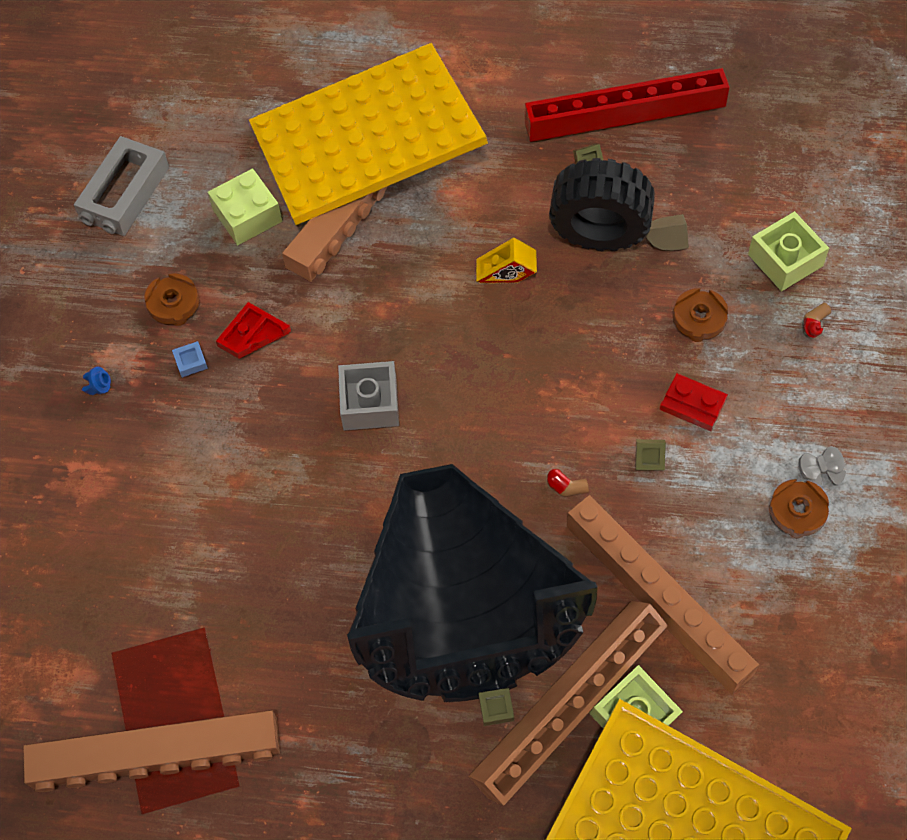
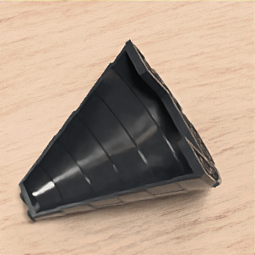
(463, 594)

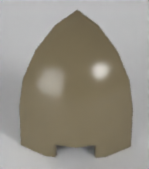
(669, 233)

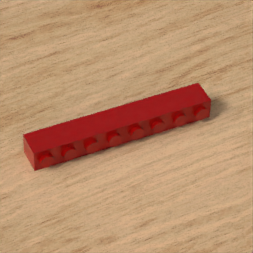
(626, 104)

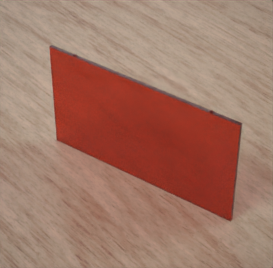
(171, 685)

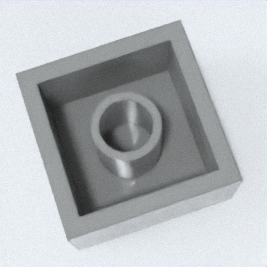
(368, 395)

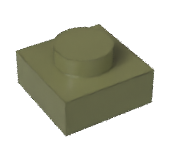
(588, 153)
(650, 454)
(496, 707)

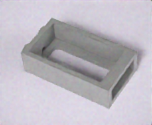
(124, 213)

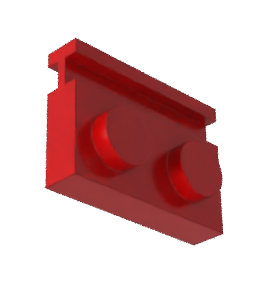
(693, 402)

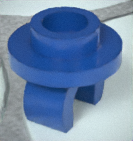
(98, 380)

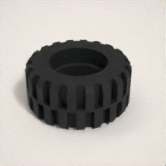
(602, 204)

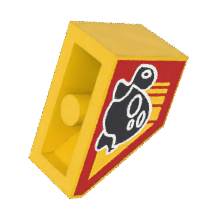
(507, 263)

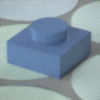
(189, 359)

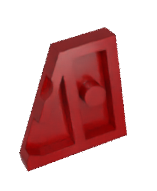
(251, 331)

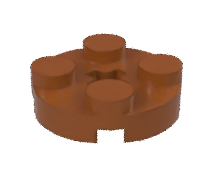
(175, 312)
(700, 328)
(794, 522)

